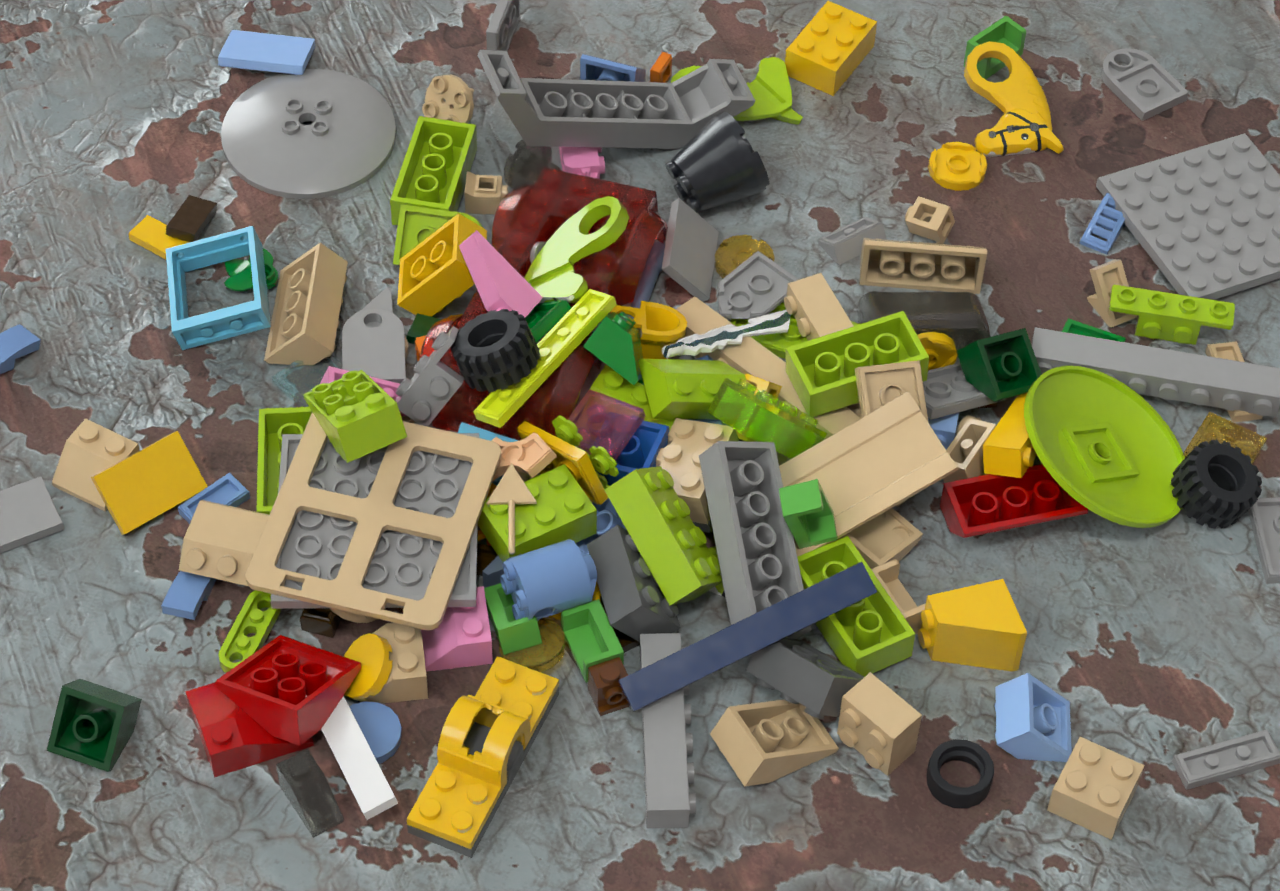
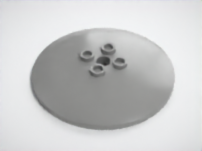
(337, 152)

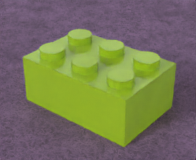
(559, 515)

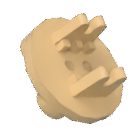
(445, 93)

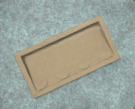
(885, 538)

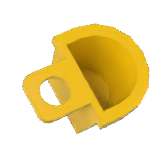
(657, 326)

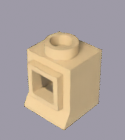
(483, 193)

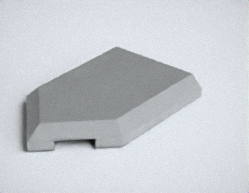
(753, 288)

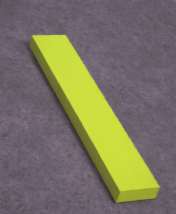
(553, 350)

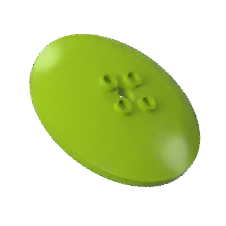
(1086, 414)

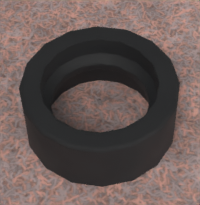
(960, 751)

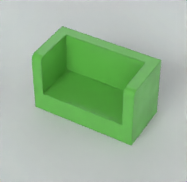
(1002, 31)
(808, 514)
(511, 633)
(590, 636)

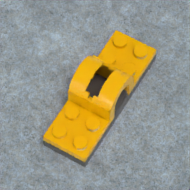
(481, 755)

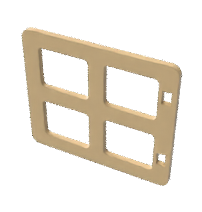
(374, 517)

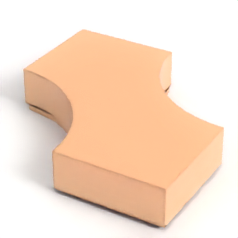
(526, 455)

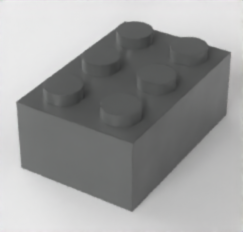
(628, 587)

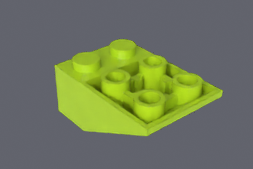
(356, 415)

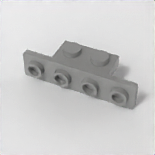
(431, 385)

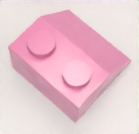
(461, 638)

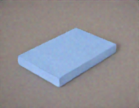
(266, 52)

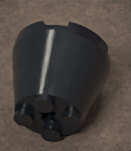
(717, 166)

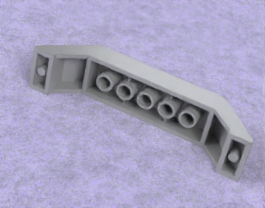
(615, 111)

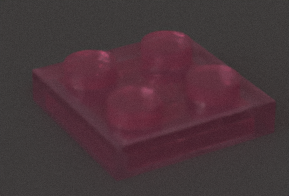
(606, 422)

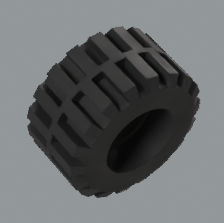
(495, 350)
(1235, 480)

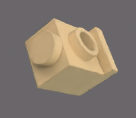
(930, 219)

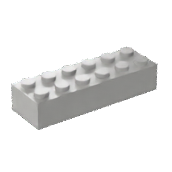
(749, 527)

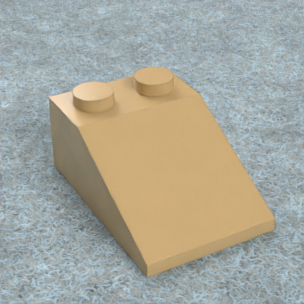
(770, 740)

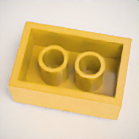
(830, 47)
(436, 269)

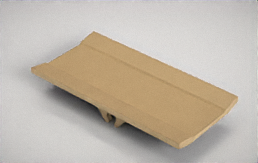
(872, 464)

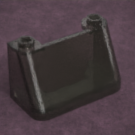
(951, 313)

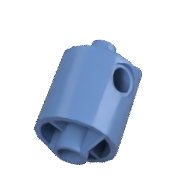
(549, 580)

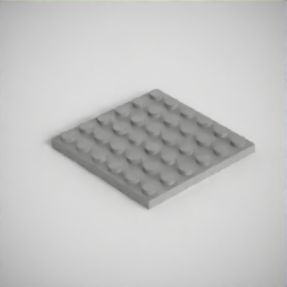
(1205, 216)
(401, 560)

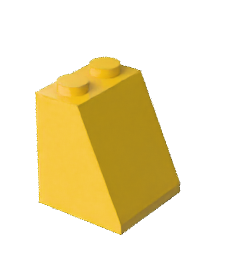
(974, 627)

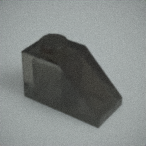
(309, 792)

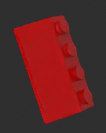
(1004, 502)

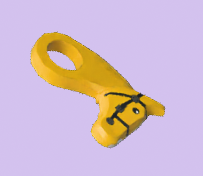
(1026, 115)

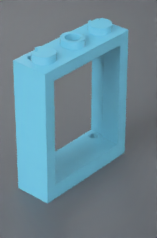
(223, 322)

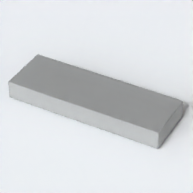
(1226, 759)

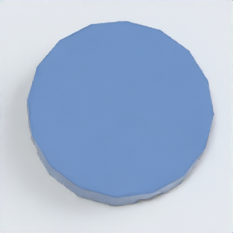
(379, 727)

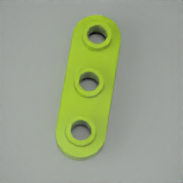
(249, 620)

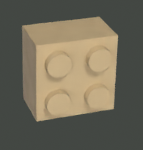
(878, 724)
(1095, 788)

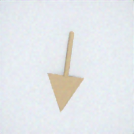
(511, 491)

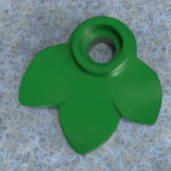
(241, 273)

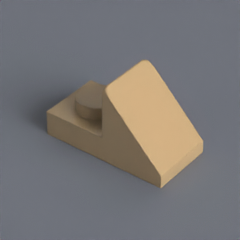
(1103, 279)

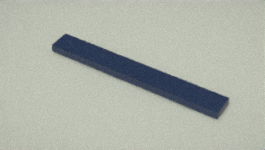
(747, 636)

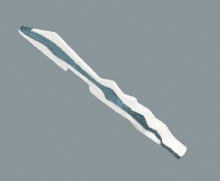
(728, 334)

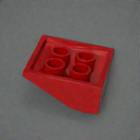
(289, 687)
(231, 735)

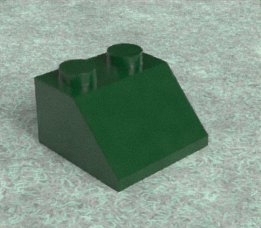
(1000, 364)
(93, 724)

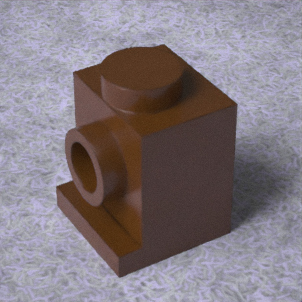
(604, 686)

